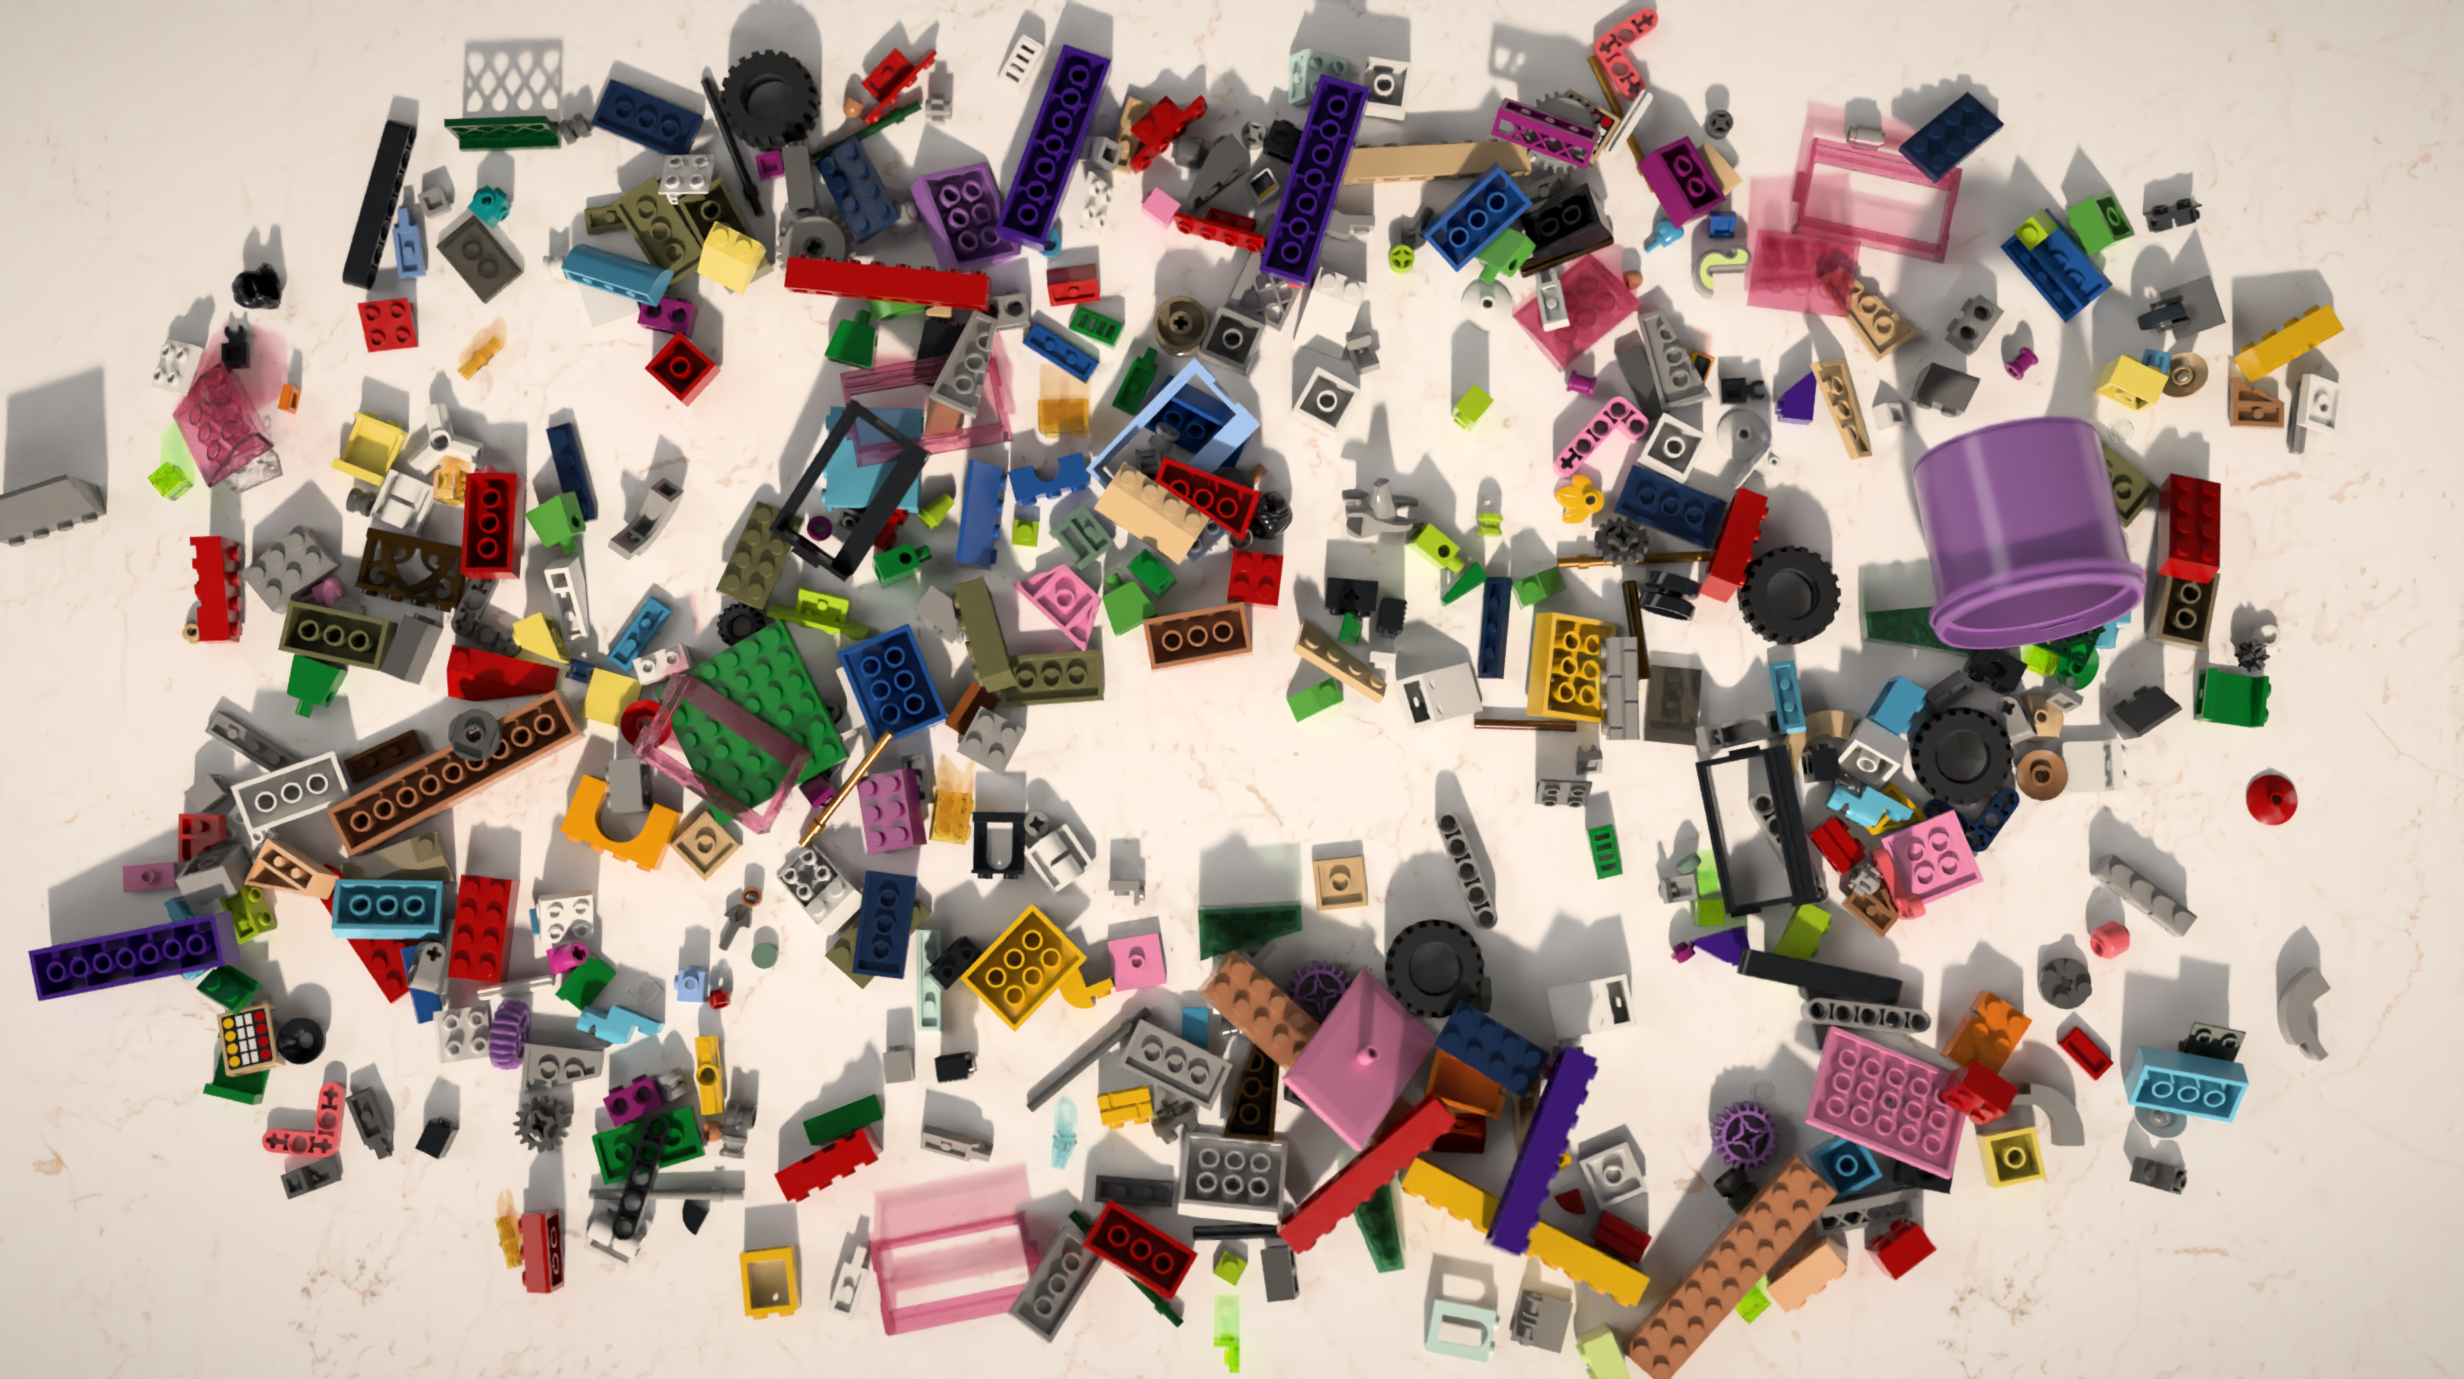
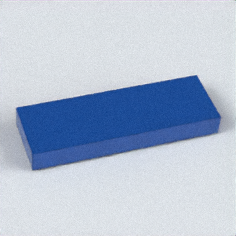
(1060, 353)
(423, 1001)

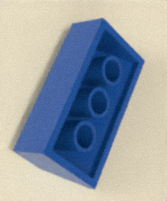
(1476, 217)
(1197, 419)
(980, 515)

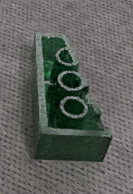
(1905, 629)
(1245, 924)
(1382, 1230)

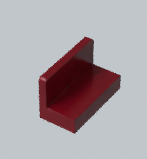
(1465, 1137)

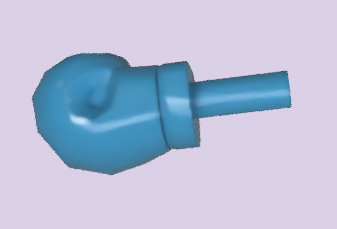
(1665, 234)

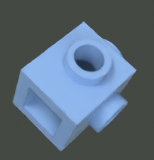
(692, 984)

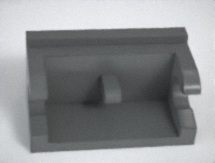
(1280, 1273)

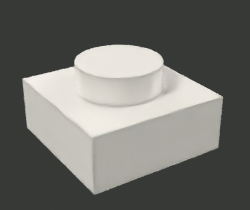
(1382, 660)

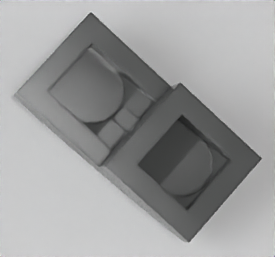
(311, 1177)

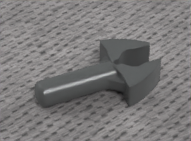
(1416, 230)
(734, 925)

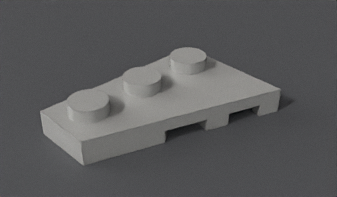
(558, 1064)

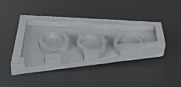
(966, 368)
(1672, 370)

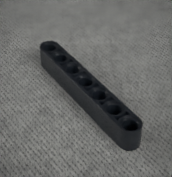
(379, 204)
(1819, 976)

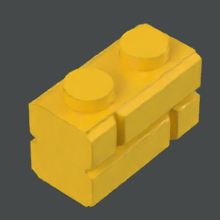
(1125, 1106)

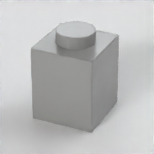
(1101, 153)
(209, 792)
(898, 1064)

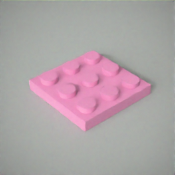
(1933, 857)

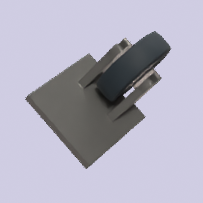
(2185, 309)

